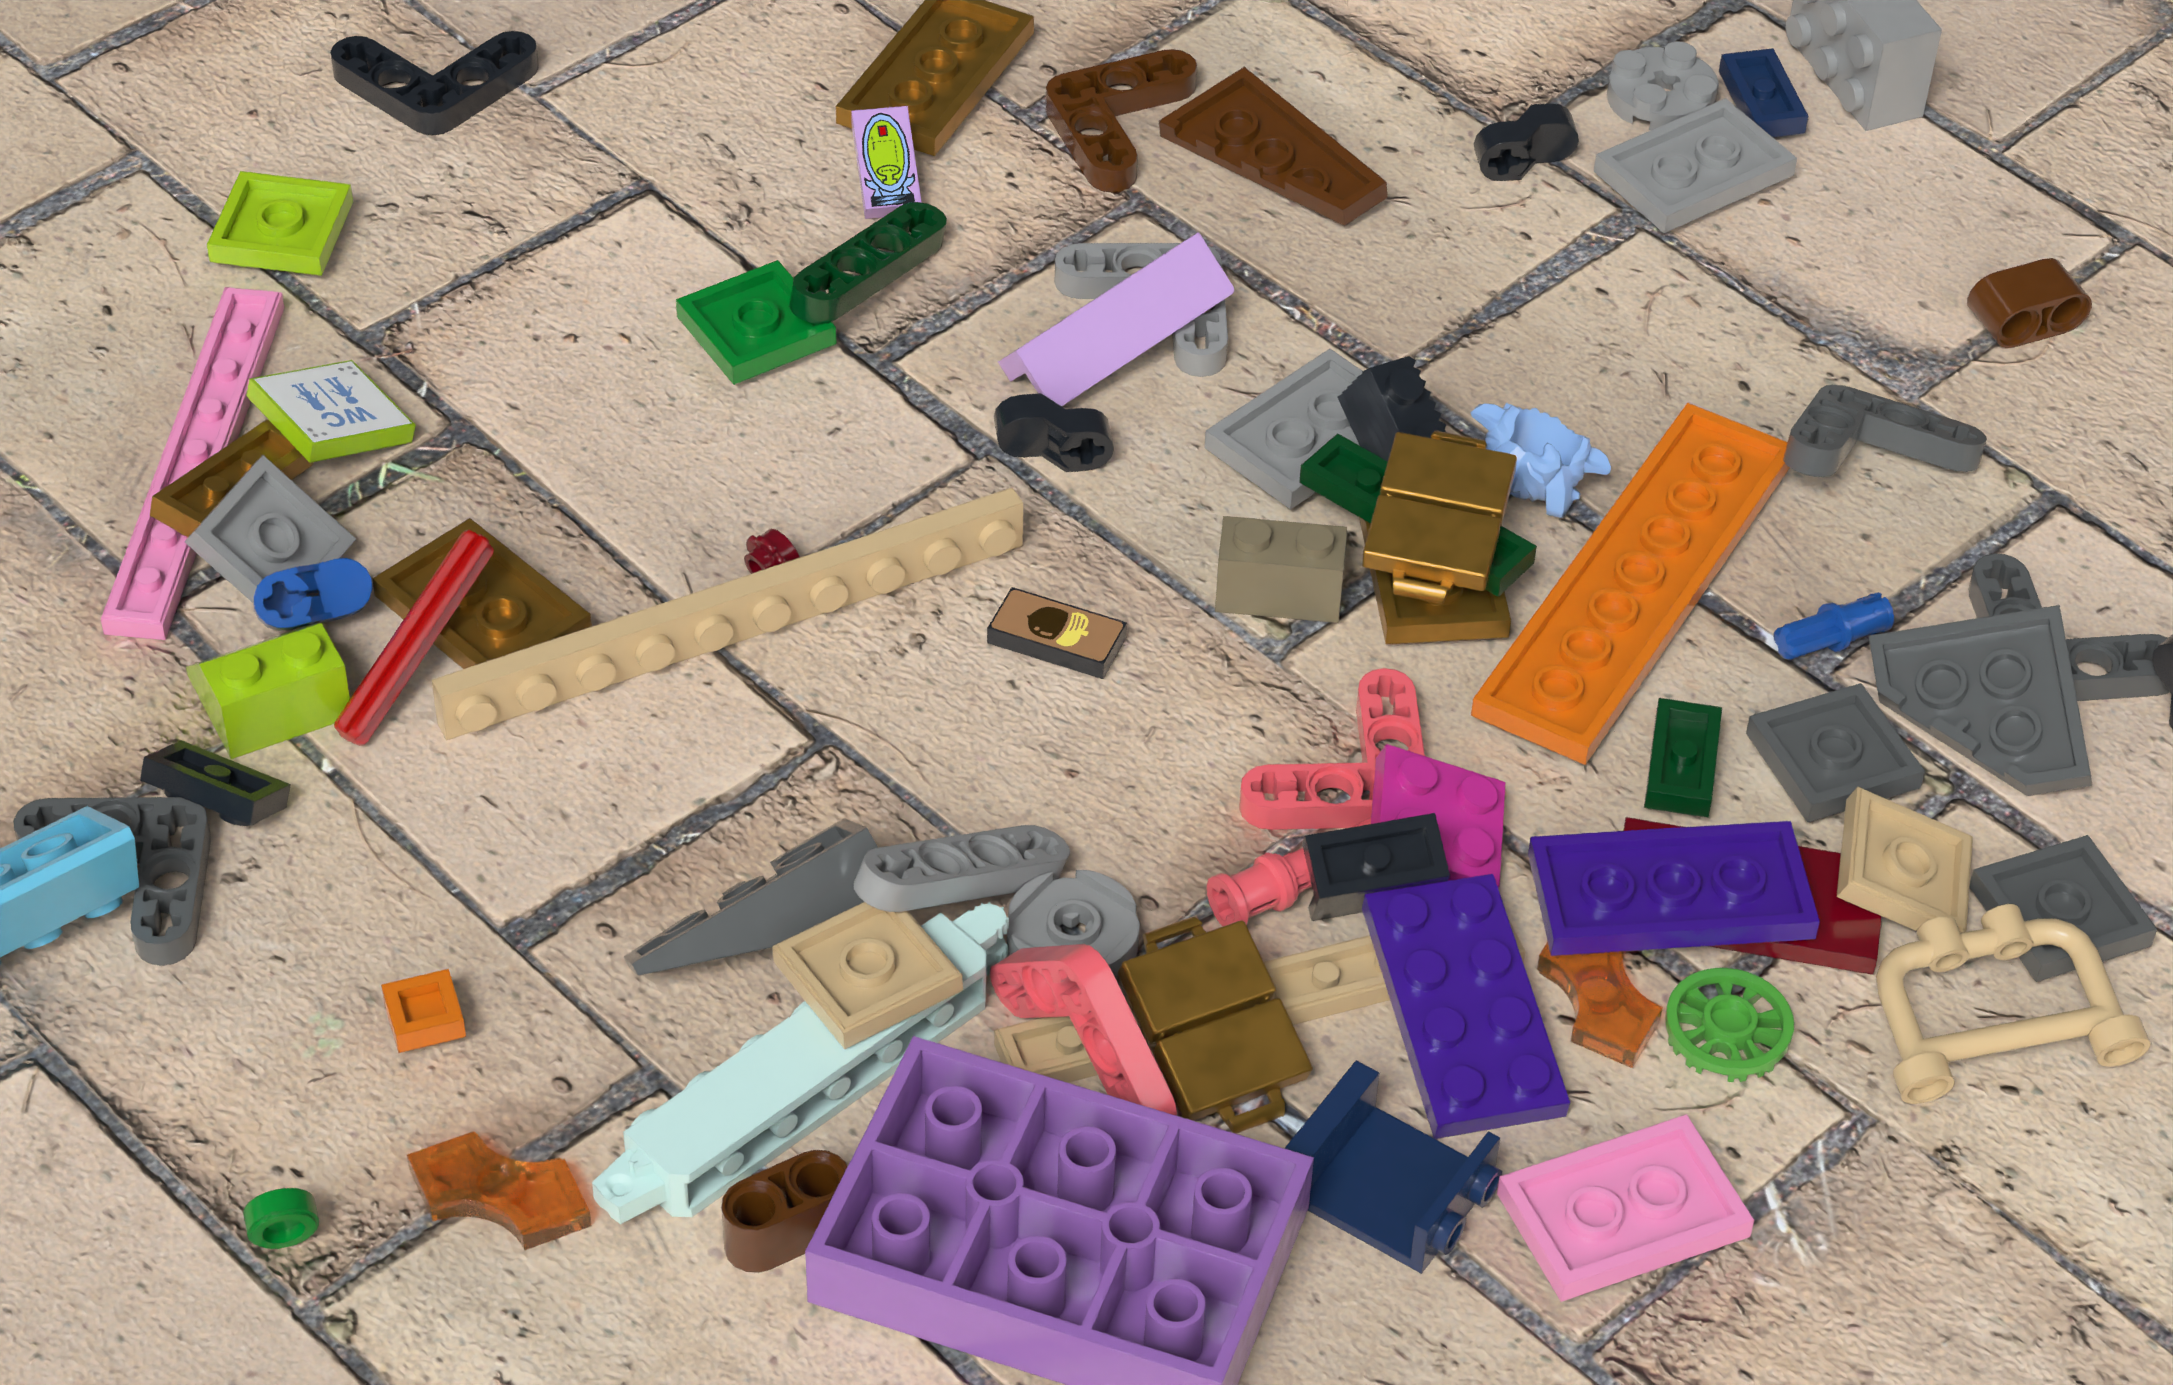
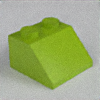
(272, 689)

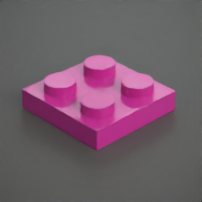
(1465, 806)

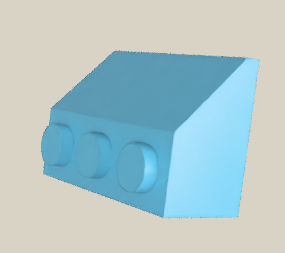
(61, 874)

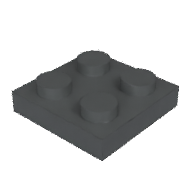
(1832, 747)
(2069, 885)

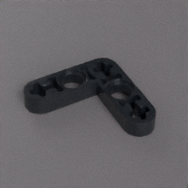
(439, 100)

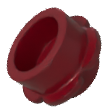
(768, 550)

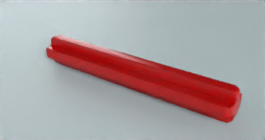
(413, 638)

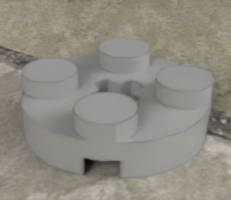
(1642, 74)
(1086, 899)

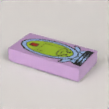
(885, 159)

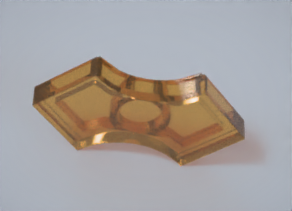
(1607, 1006)
(525, 1198)

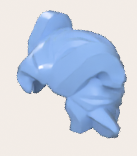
(1547, 454)

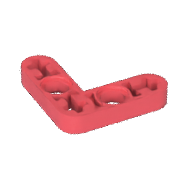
(1288, 779)
(1081, 986)

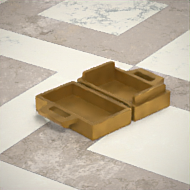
(1439, 513)
(1215, 1022)

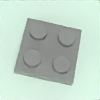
(265, 529)

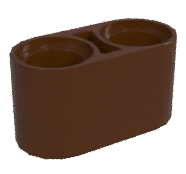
(2029, 303)
(784, 1204)

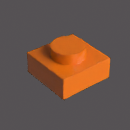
(423, 1010)

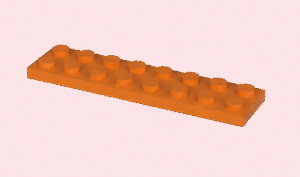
(1632, 584)

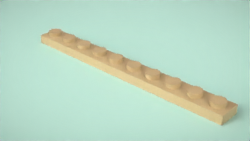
(726, 614)

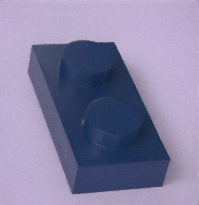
(1764, 91)

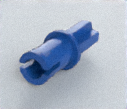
(1835, 626)

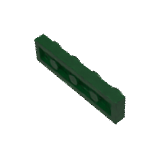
(1354, 481)

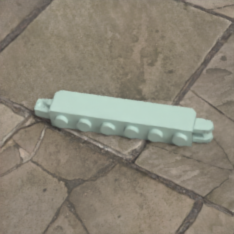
(783, 1088)

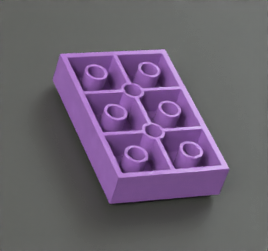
(1057, 1227)

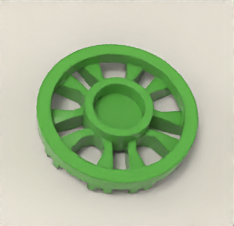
(1728, 1023)

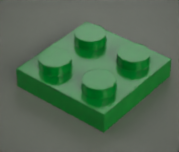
(749, 323)

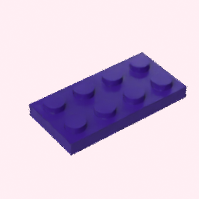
(1672, 888)
(1464, 1006)

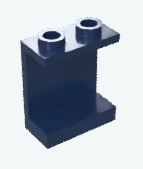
(1388, 1177)

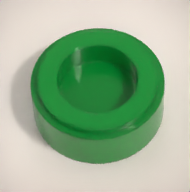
(281, 1218)

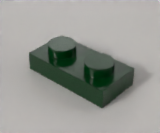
(1683, 757)

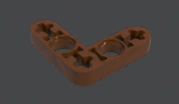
(1086, 101)

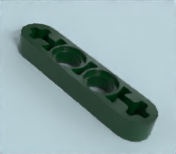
(863, 257)

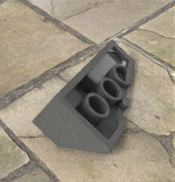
(808, 888)

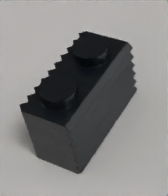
(1387, 402)

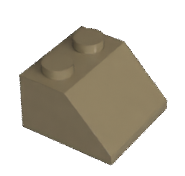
(1280, 569)

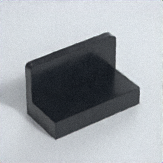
(1371, 860)

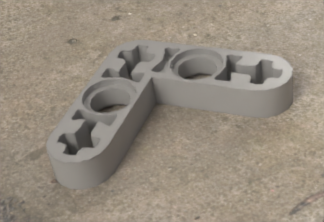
(1094, 281)

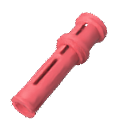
(1268, 884)

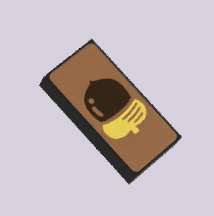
(1057, 632)

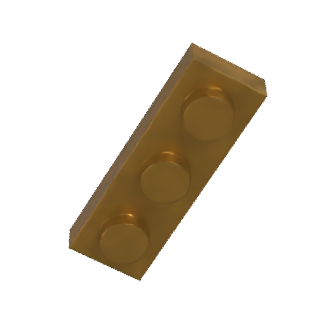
(198, 492)

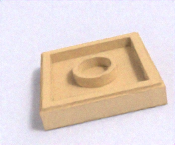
(1903, 863)
(866, 971)

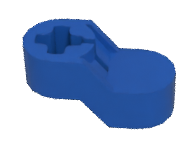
(282, 599)

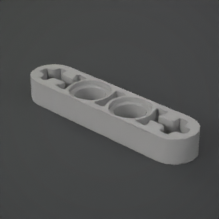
(958, 867)

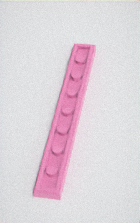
(207, 421)

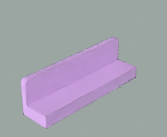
(1122, 322)

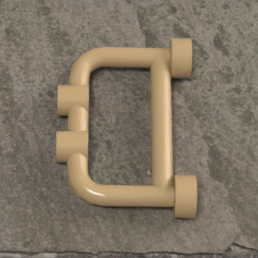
(2005, 934)

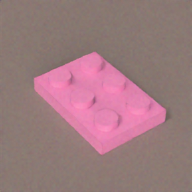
(1624, 1207)

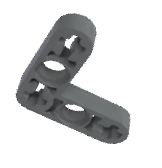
(1844, 415)
(2123, 656)
(152, 824)

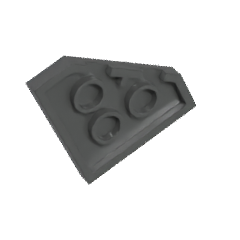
(1992, 693)

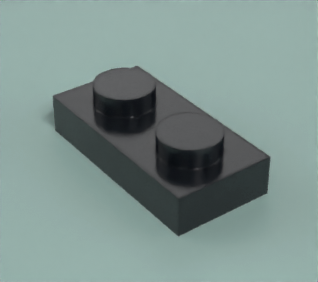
(215, 782)

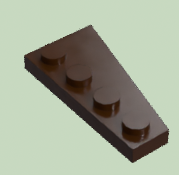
(1274, 145)

